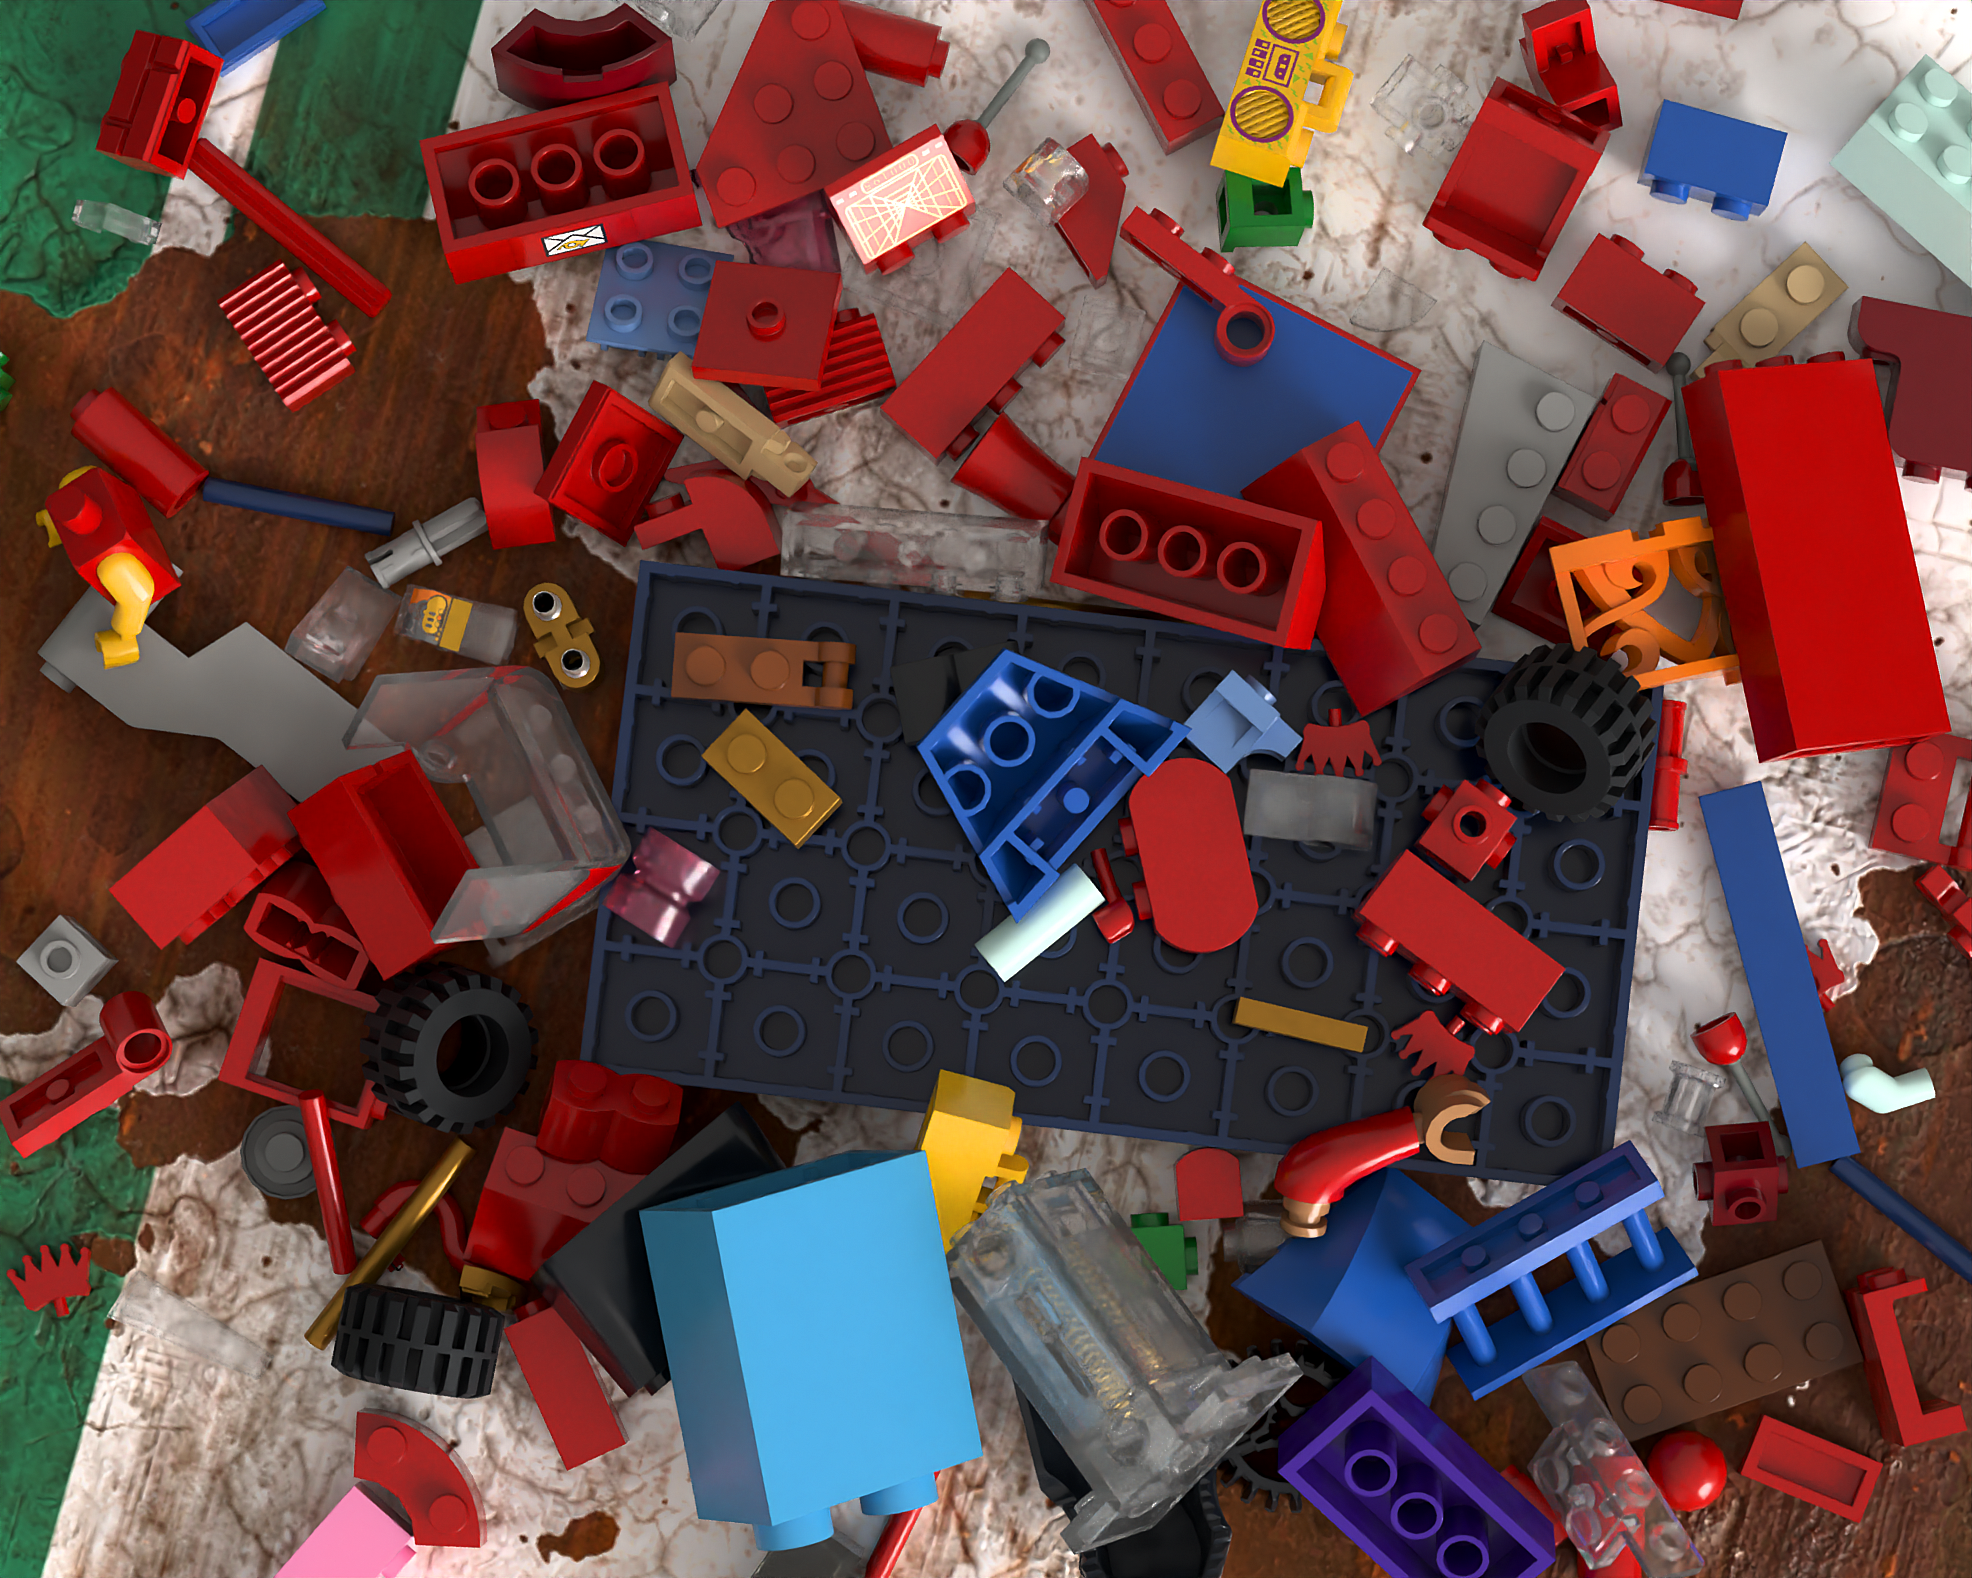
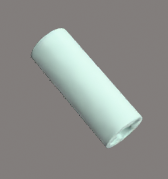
(1058, 910)

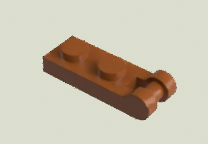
(760, 671)

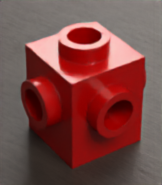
(1447, 843)

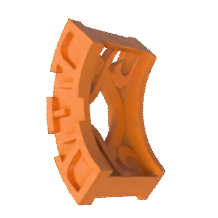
(1605, 574)

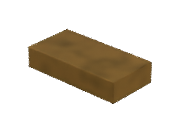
(1299, 1025)

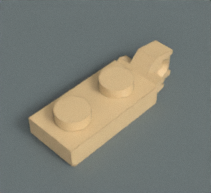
(1774, 311)
(729, 428)

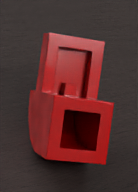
(1566, 64)
(510, 467)
(728, 509)

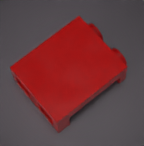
(1515, 180)
(1886, 1364)

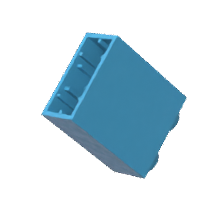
(812, 1343)

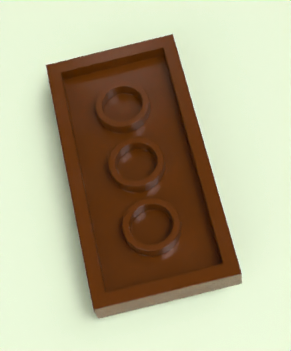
(1724, 1341)

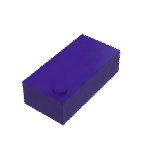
(1410, 1485)

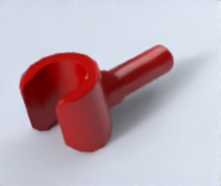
(1116, 917)

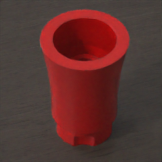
(1017, 476)

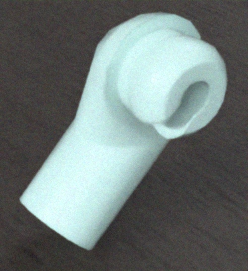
(1879, 1090)

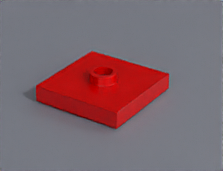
(767, 326)
(609, 463)

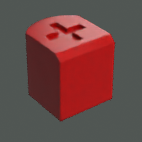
(1207, 1185)

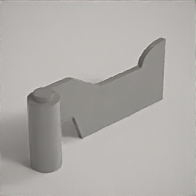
(230, 691)

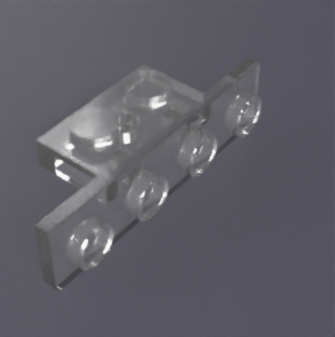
(1600, 1482)

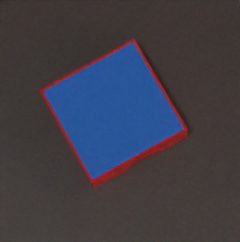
(1227, 424)

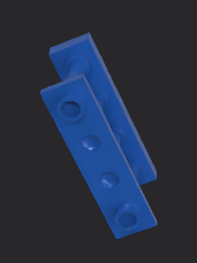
(1534, 1233)

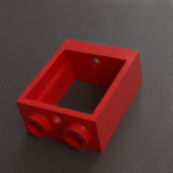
(253, 1030)

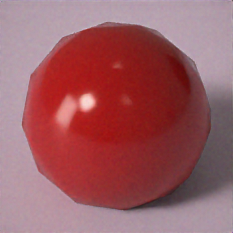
(1687, 1469)

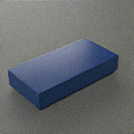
(246, 27)

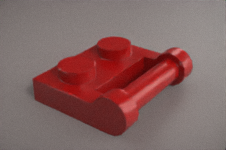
(1915, 803)

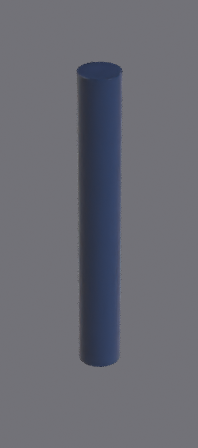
(299, 506)
(1904, 1215)

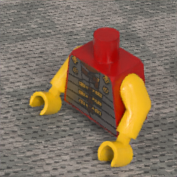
(113, 550)

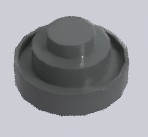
(278, 1154)

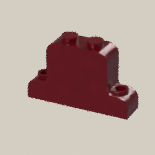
(1928, 385)

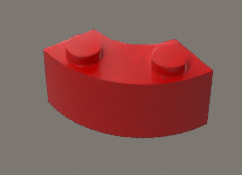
(423, 1475)

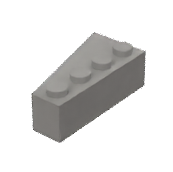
(1503, 466)

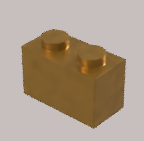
(772, 778)

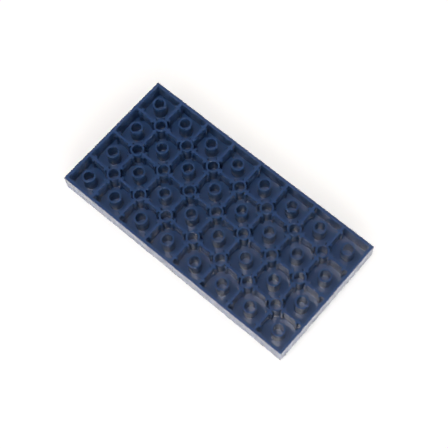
(857, 956)

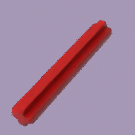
(288, 228)

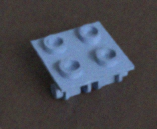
(652, 298)

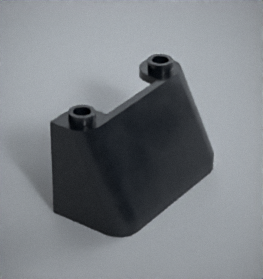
(603, 1273)

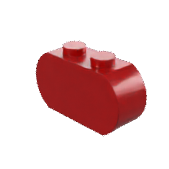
(1189, 856)

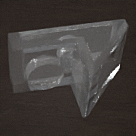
(343, 626)

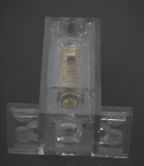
(1105, 1350)

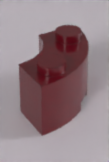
(571, 61)

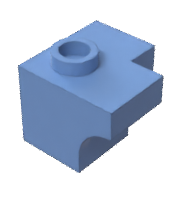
(1239, 723)

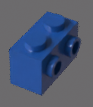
(1711, 160)

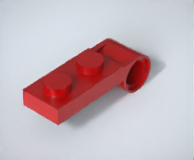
(1205, 275)
(91, 1079)

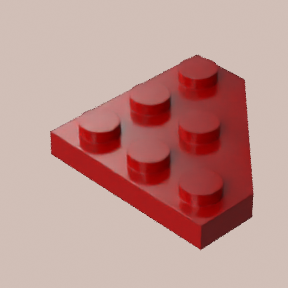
(792, 116)

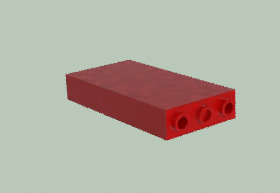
(1815, 556)

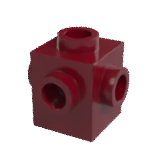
(1740, 1174)

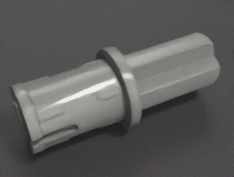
(427, 542)

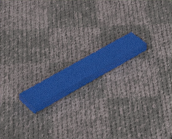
(1779, 974)

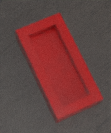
(1810, 1468)

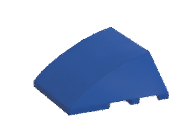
(1037, 767)
(1352, 1285)

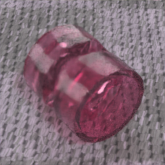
(661, 887)

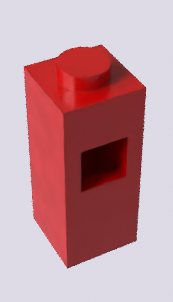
(565, 1384)

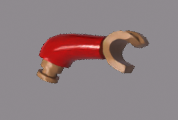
(1330, 1160)

